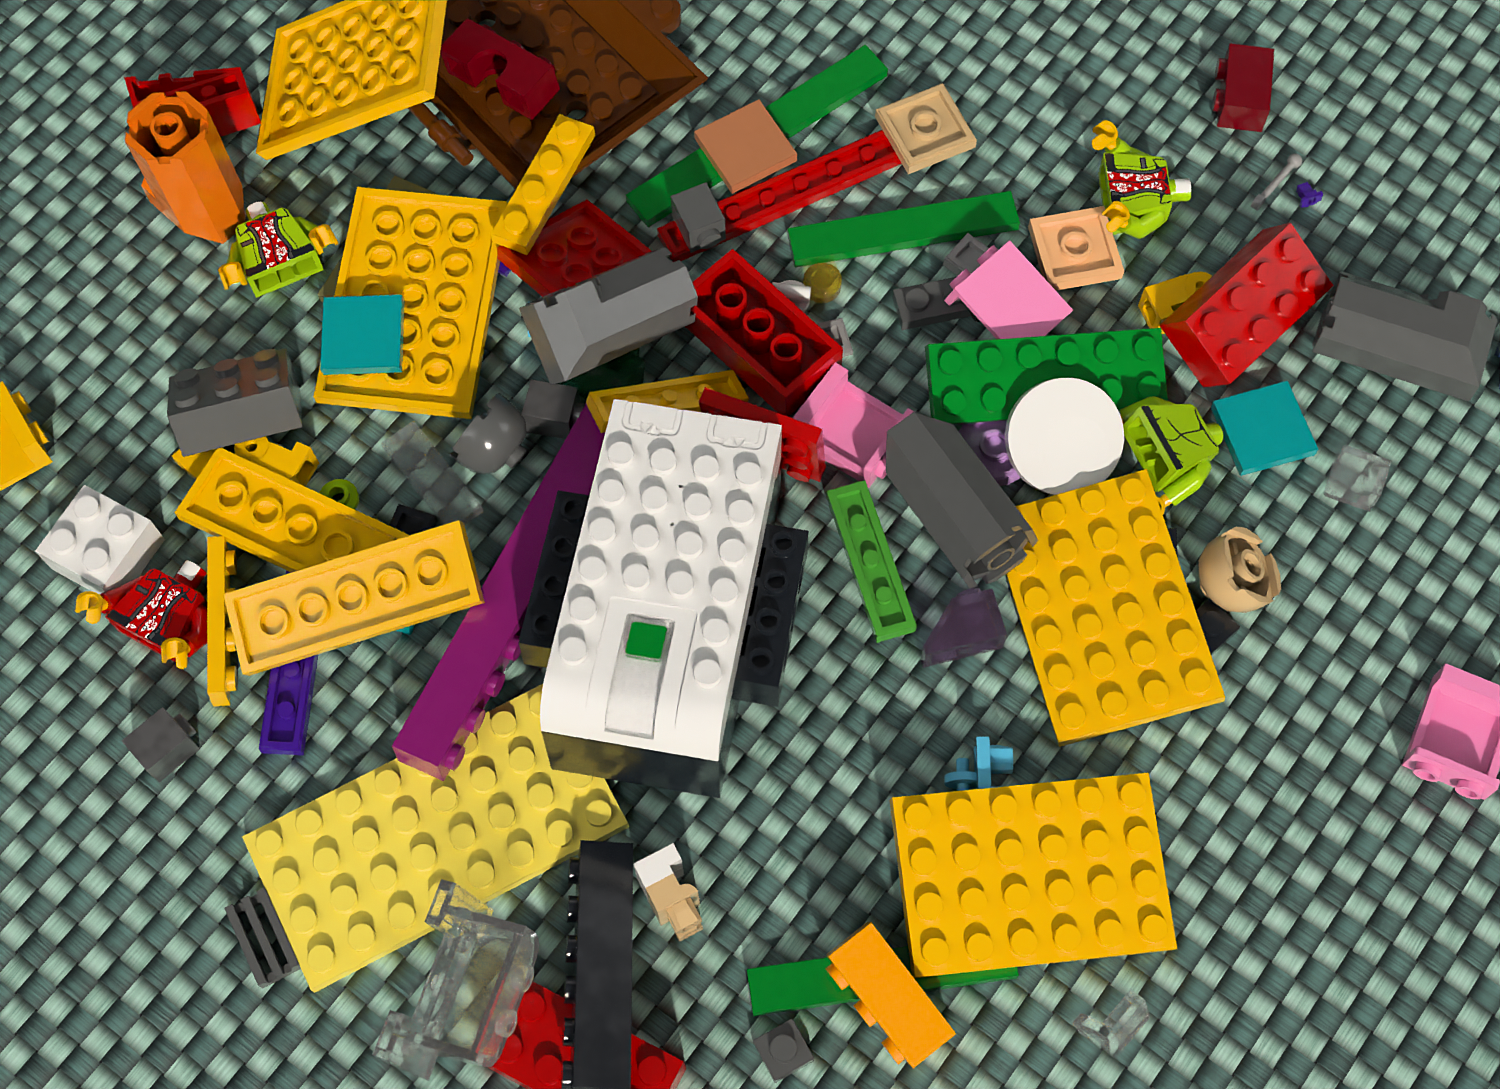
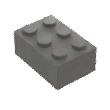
(234, 401)

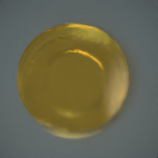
(824, 282)

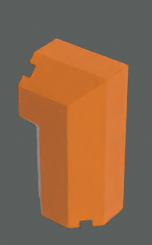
(186, 166)

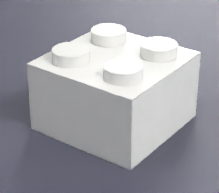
(99, 542)

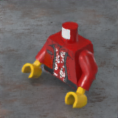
(156, 611)

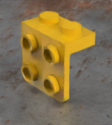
(20, 440)

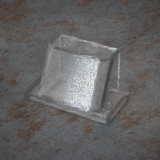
(470, 990)

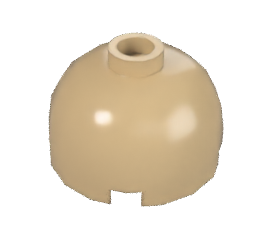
(1237, 572)

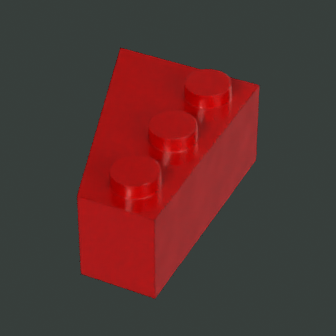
(218, 90)

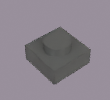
(783, 1050)

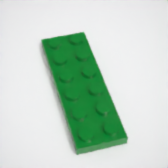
(989, 376)

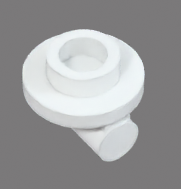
(795, 292)

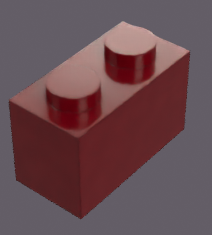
(1244, 87)

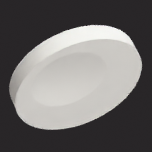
(1064, 435)

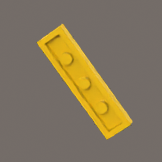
(543, 184)
(672, 393)
(220, 640)

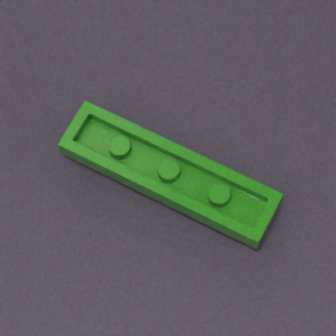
(871, 561)

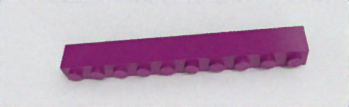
(491, 631)

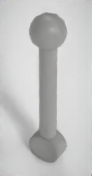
(1293, 161)

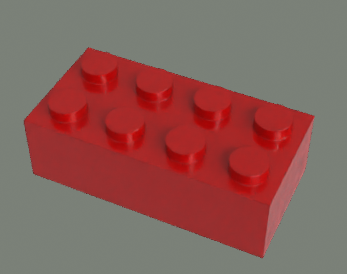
(1246, 305)
(761, 333)
(536, 1052)

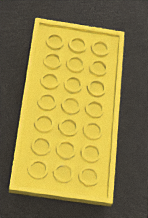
(367, 858)

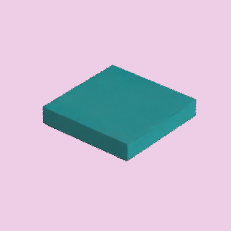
(362, 334)
(1264, 428)

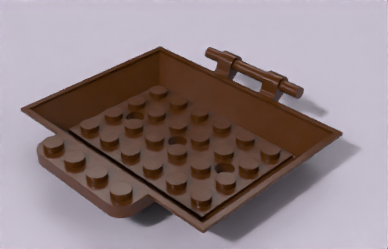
(606, 61)

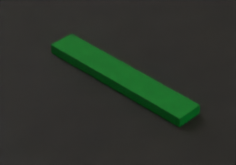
(903, 229)
(810, 986)

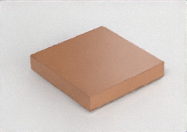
(745, 146)

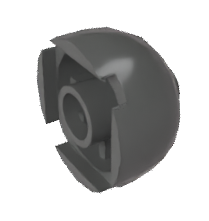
(492, 438)

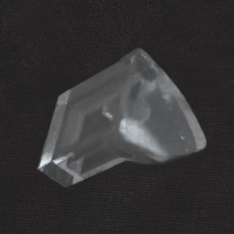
(1118, 1027)

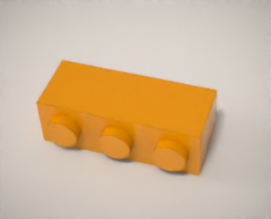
(888, 996)

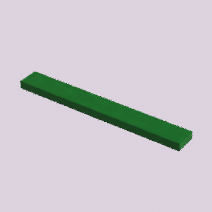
(790, 112)

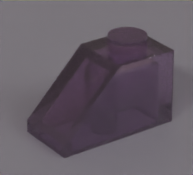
(966, 628)

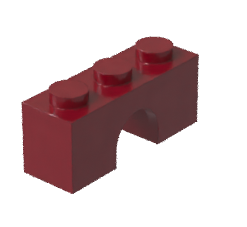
(524, 79)

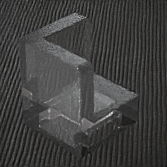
(1357, 478)

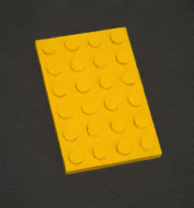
(349, 69)
(447, 271)
(1109, 612)
(1031, 874)

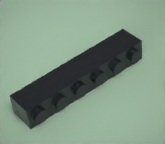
(601, 968)

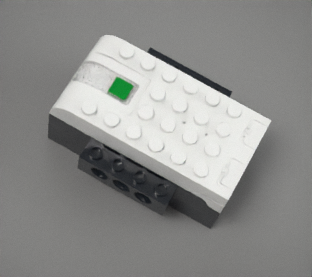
(664, 599)

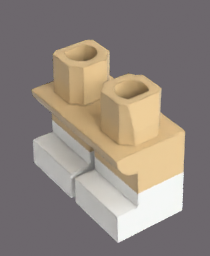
(668, 899)

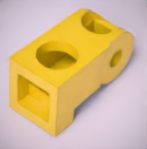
(1164, 298)
(293, 464)

